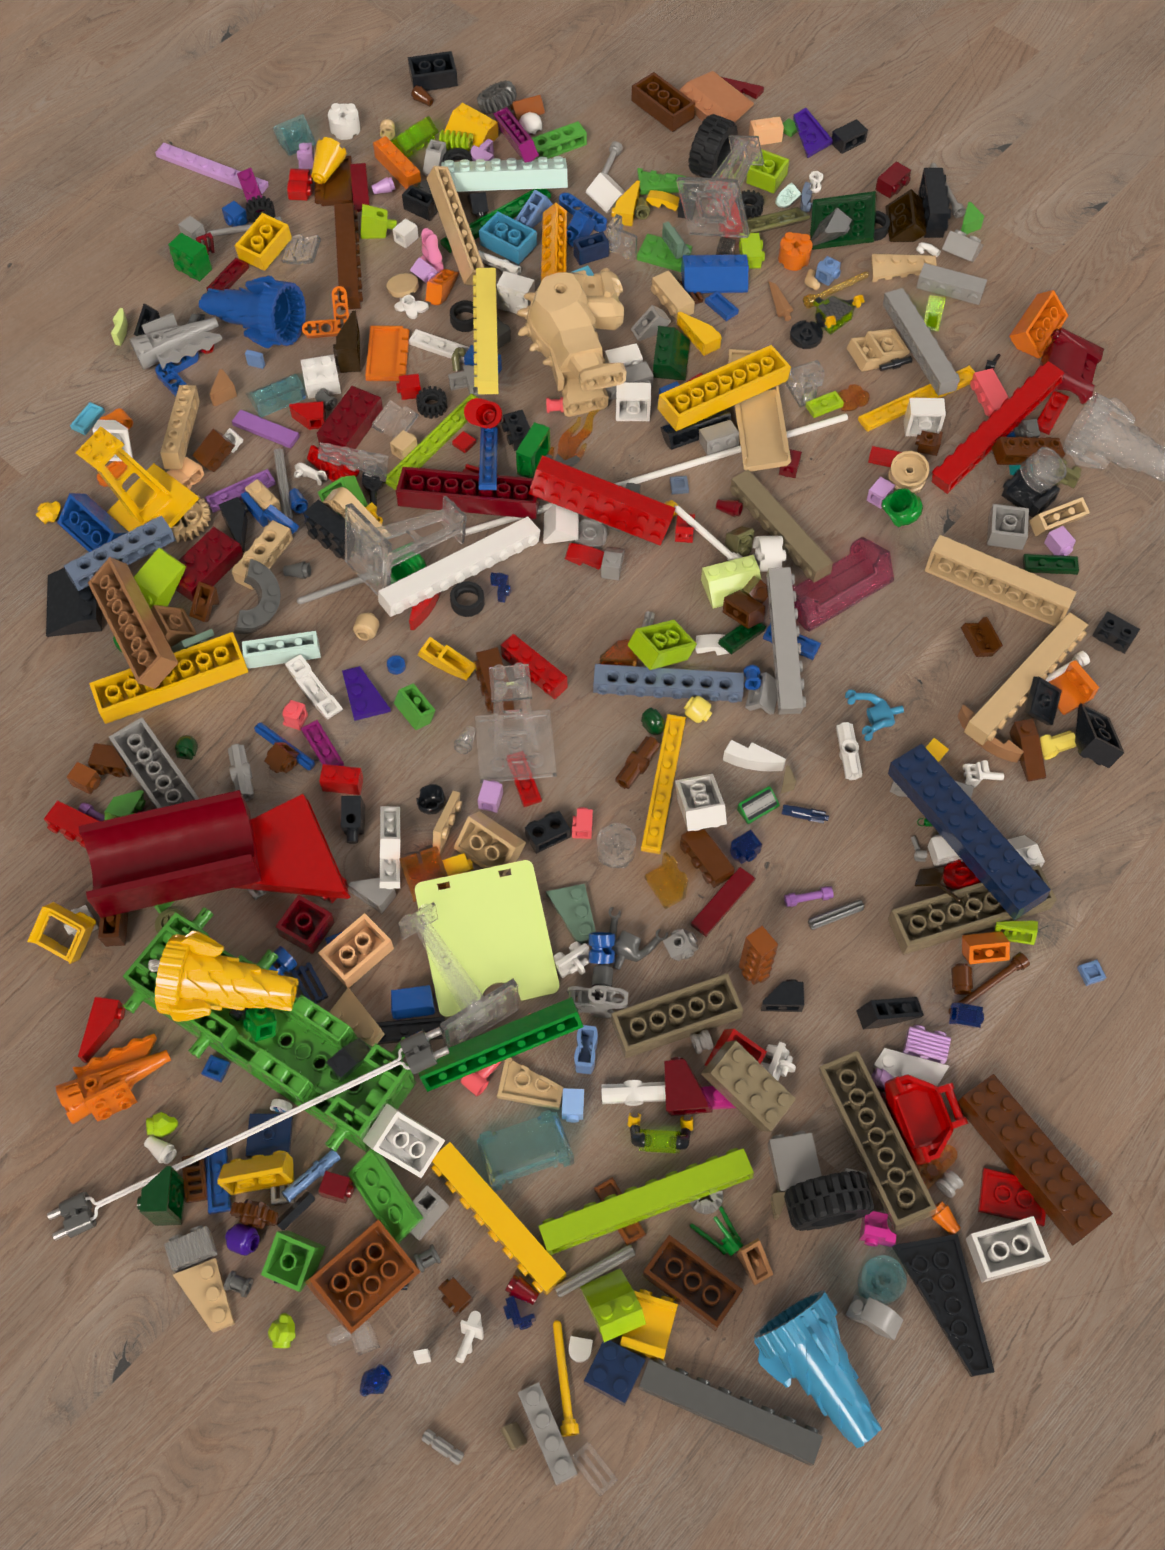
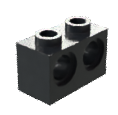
(550, 836)

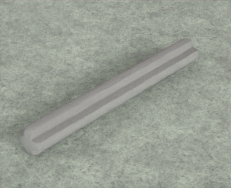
(283, 482)

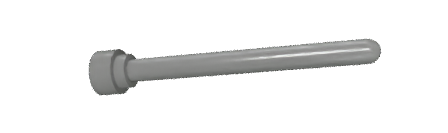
(615, 150)
(957, 209)
(237, 229)
(329, 590)

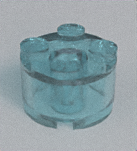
(892, 1275)

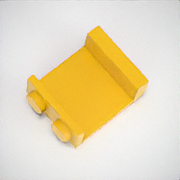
(652, 1337)

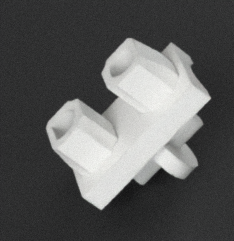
(573, 961)
(781, 1061)

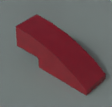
(359, 185)

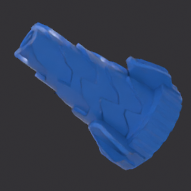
(267, 308)

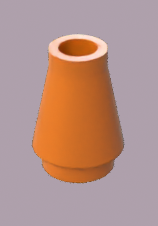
(945, 1218)

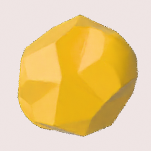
(48, 511)

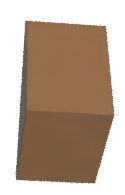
(222, 389)
(755, 1261)

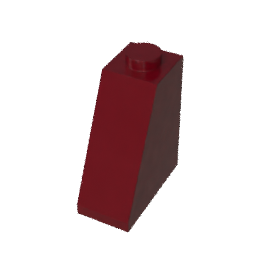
(683, 1090)

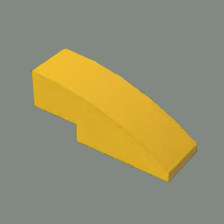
(446, 659)

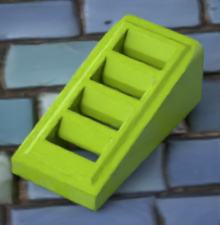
(1023, 931)

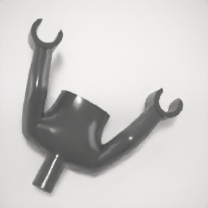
(628, 945)

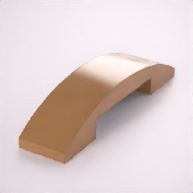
(1006, 751)

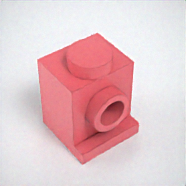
(291, 715)
(582, 823)

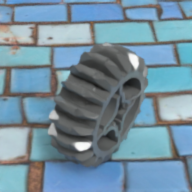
(496, 97)

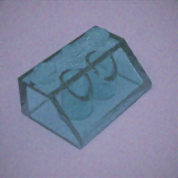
(277, 395)

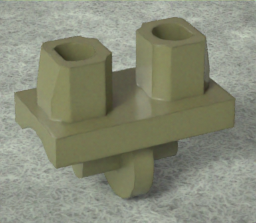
(1072, 476)

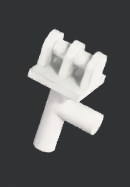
(977, 772)
(471, 1329)

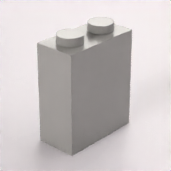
(793, 1159)

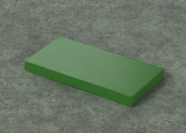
(385, 1195)

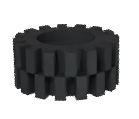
(757, 203)
(257, 204)
(431, 409)

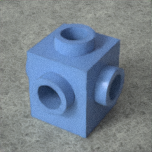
(828, 270)

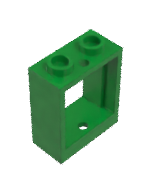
(531, 450)

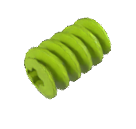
(459, 141)

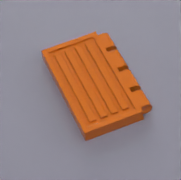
(387, 353)

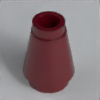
(730, 507)
(521, 1290)

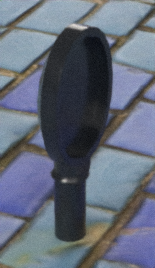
(372, 484)

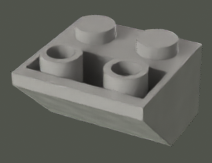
(962, 246)

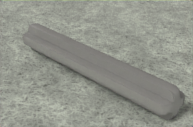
(594, 1271)

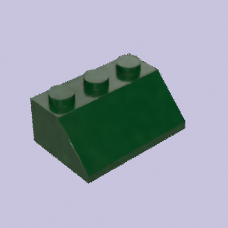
(670, 354)
(163, 1198)

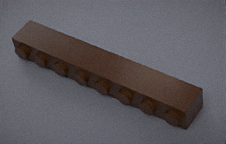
(347, 254)

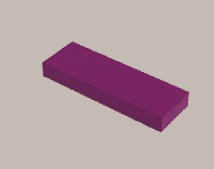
(321, 744)

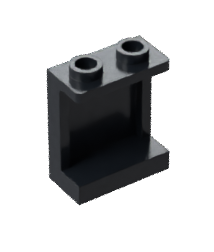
(1023, 496)

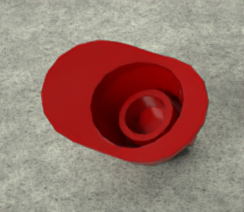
(483, 413)

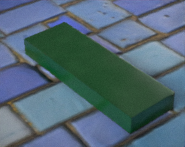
(1051, 564)
(740, 636)

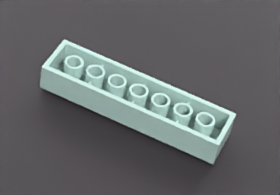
(508, 174)

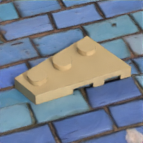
(356, 1016)

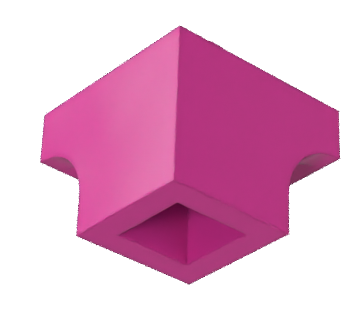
(876, 1231)

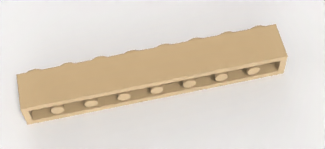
(454, 223)

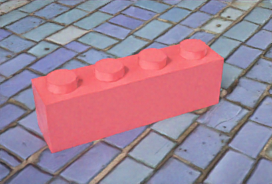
(988, 390)

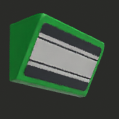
(758, 805)

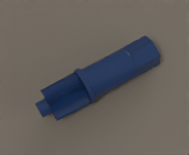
(805, 813)

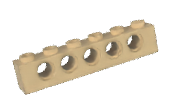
(180, 427)

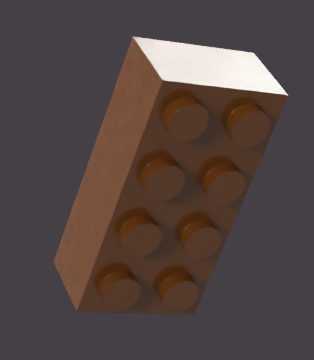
(663, 101)
(692, 1282)

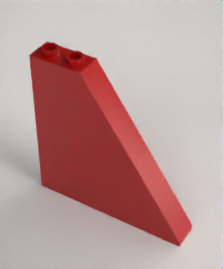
(295, 853)

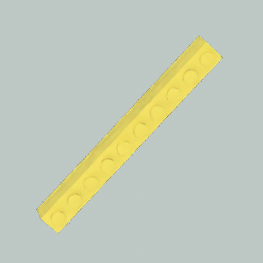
(486, 332)

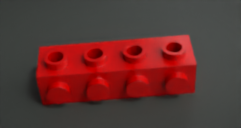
(541, 671)

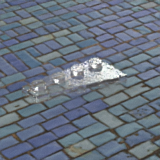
(354, 459)

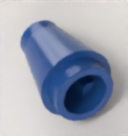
(297, 500)

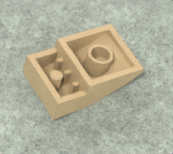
(876, 349)

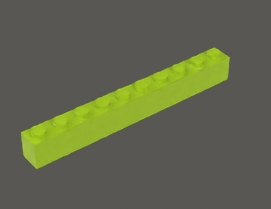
(646, 1201)

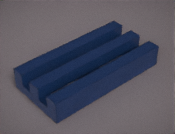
(301, 970)

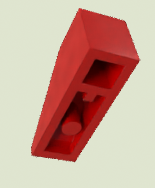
(102, 1023)

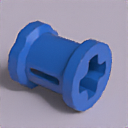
(752, 677)

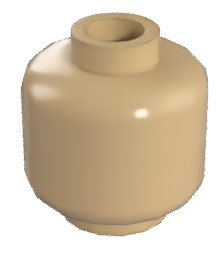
(366, 626)

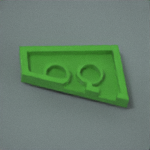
(657, 182)

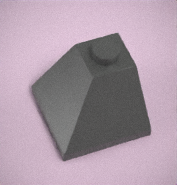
(831, 227)

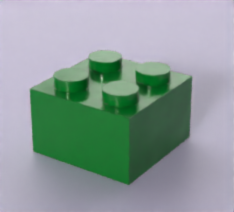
(190, 257)

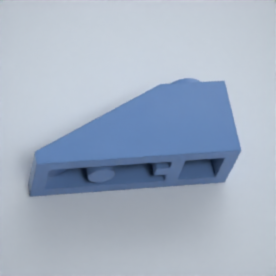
(533, 209)

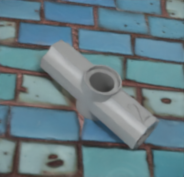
(241, 771)

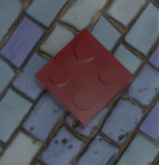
(305, 924)

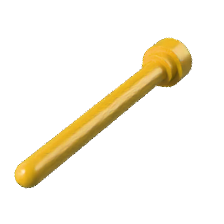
(569, 1426)

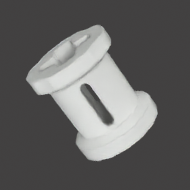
(815, 182)

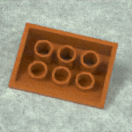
(363, 1277)

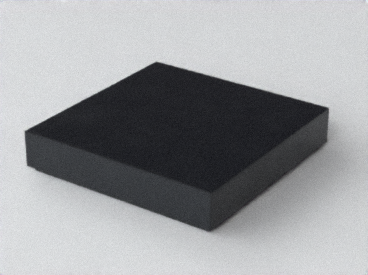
(1043, 701)

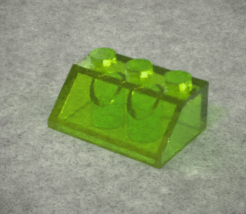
(415, 136)

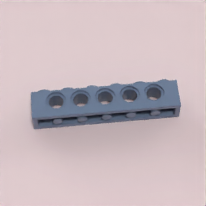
(125, 548)

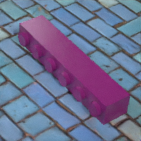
(516, 135)

